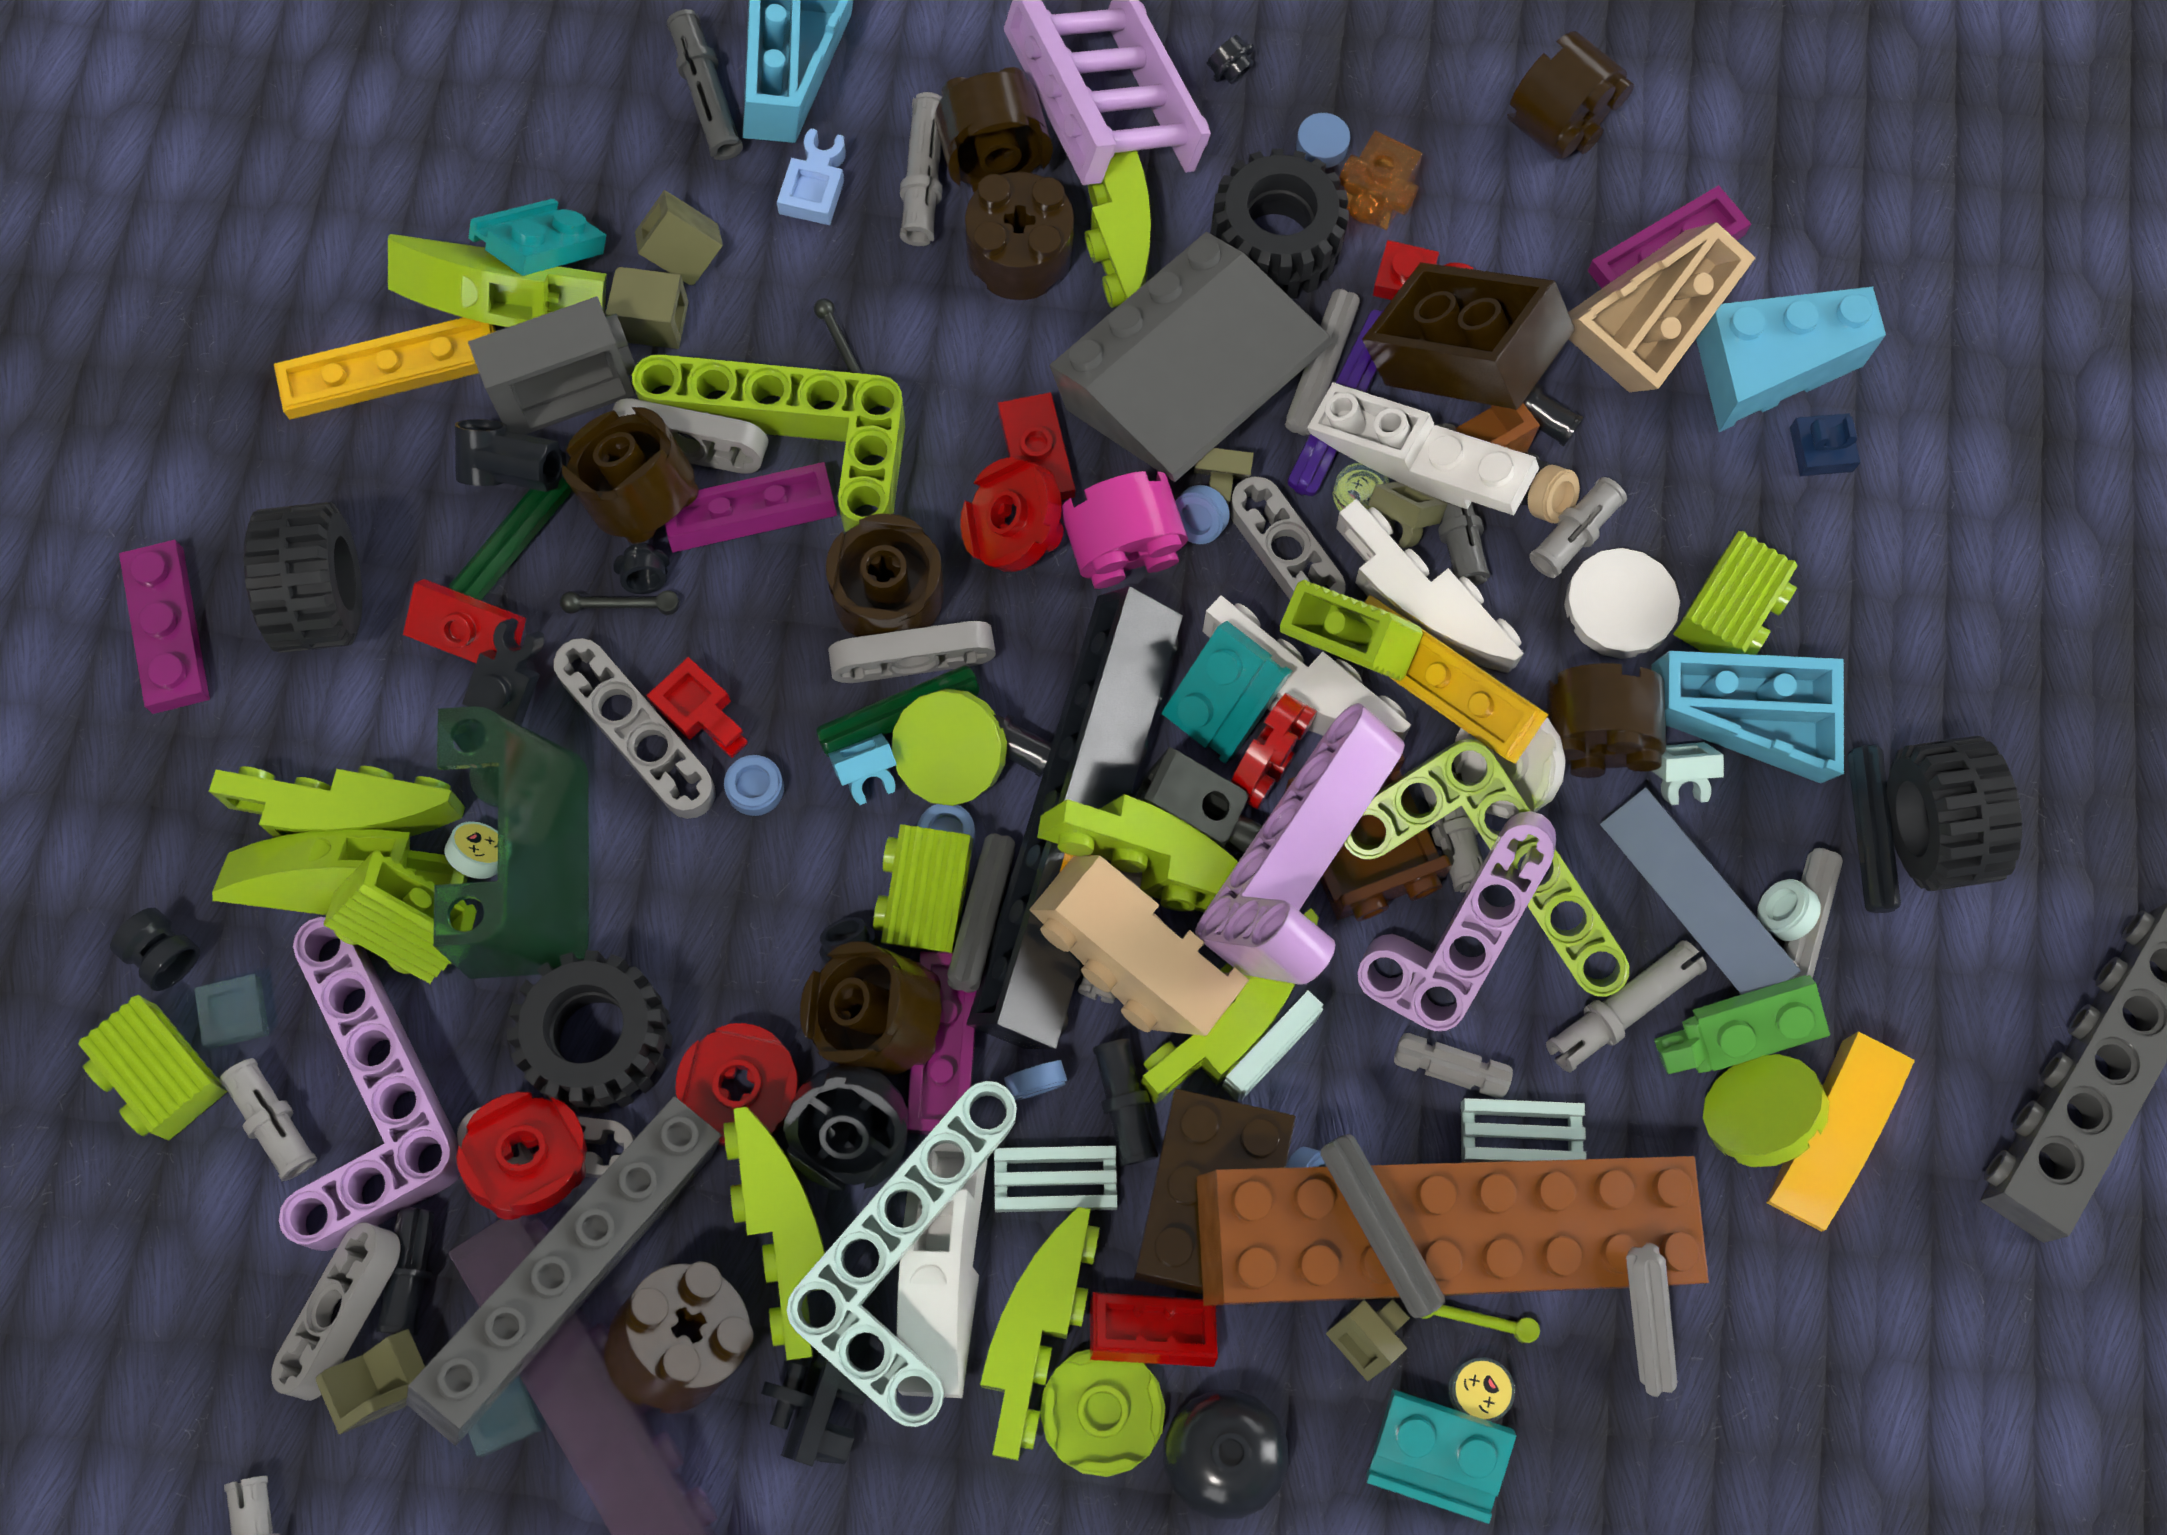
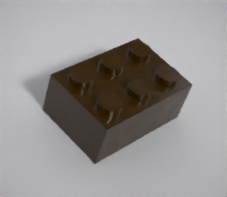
(1469, 334)
(1201, 1138)

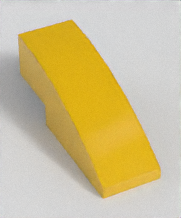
(1861, 1096)

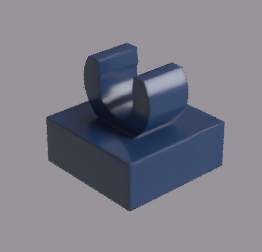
(1825, 444)

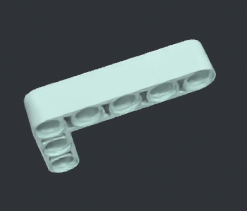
(892, 1244)

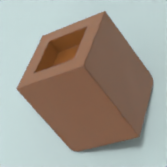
(1503, 427)

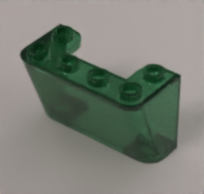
(543, 848)

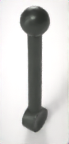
(824, 310)
(666, 602)

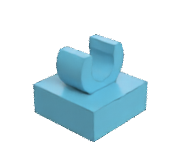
(864, 760)

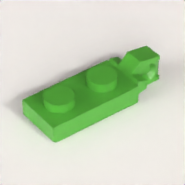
(1746, 1027)

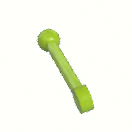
(1524, 1330)

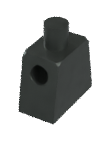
(1199, 799)

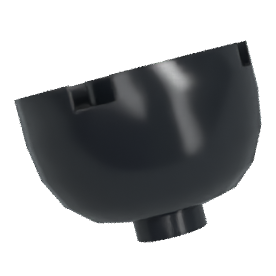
(847, 1127)
(1225, 1454)

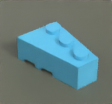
(787, 61)
(1785, 345)
(1761, 707)

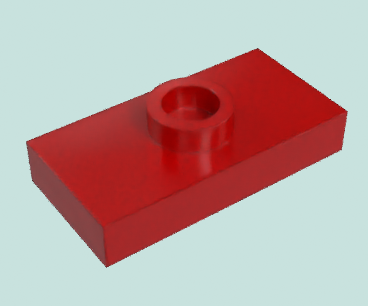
(1036, 437)
(455, 620)
(1152, 1330)

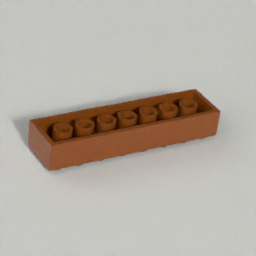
(1474, 1223)

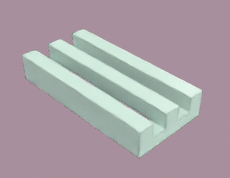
(1273, 1046)
(1574, 1133)
(1107, 1176)

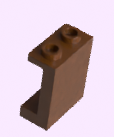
(1366, 885)

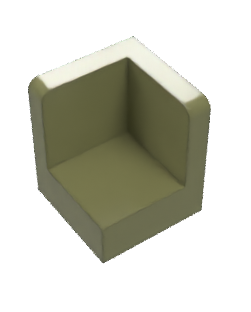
(678, 238)
(649, 306)
(371, 1383)

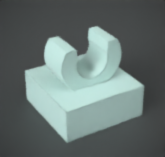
(1689, 763)

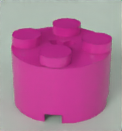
(1124, 527)

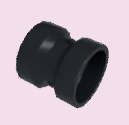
(155, 949)

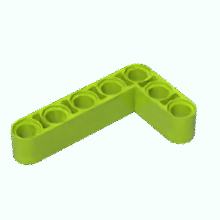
(794, 414)
(1475, 797)

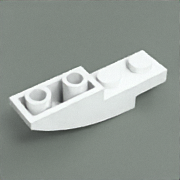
(1421, 455)
(1444, 608)
(1324, 685)
(939, 1280)

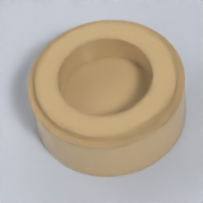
(1553, 492)

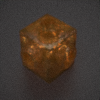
(1381, 180)

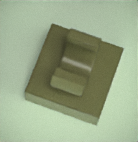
(1223, 467)
(1407, 507)
(1369, 1337)

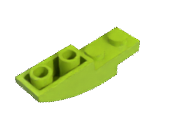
(1120, 227)
(480, 286)
(353, 801)
(1137, 837)
(308, 867)
(1226, 1043)
(776, 1203)
(1040, 1305)

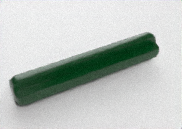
(509, 540)
(884, 714)

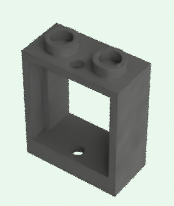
(555, 366)

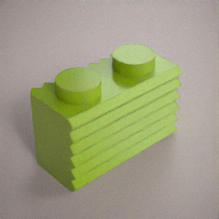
(1738, 598)
(1351, 629)
(925, 888)
(393, 916)
(150, 1069)

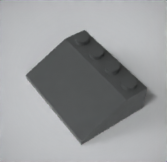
(1188, 357)

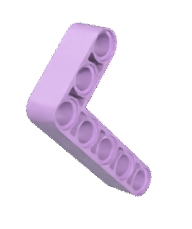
(1256, 912)
(380, 1088)

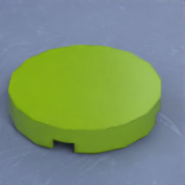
(949, 747)
(1765, 1110)
(1102, 1414)

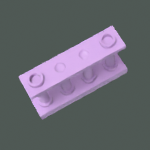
(1077, 109)

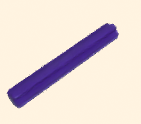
(1316, 455)

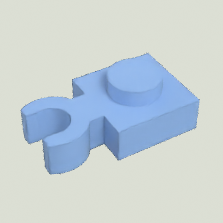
(813, 185)

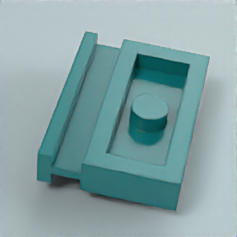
(537, 236)
(1226, 691)
(1440, 1456)

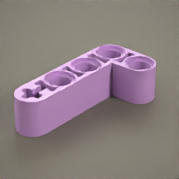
(1472, 918)

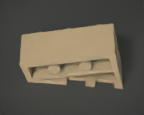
(1659, 307)
(1132, 951)

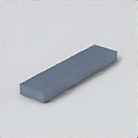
(1698, 895)

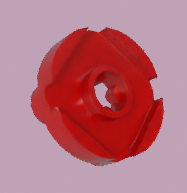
(1036, 519)
(1271, 753)
(720, 1057)
(528, 1187)

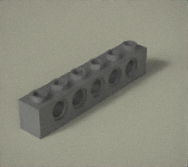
(2108, 1107)
(561, 1272)

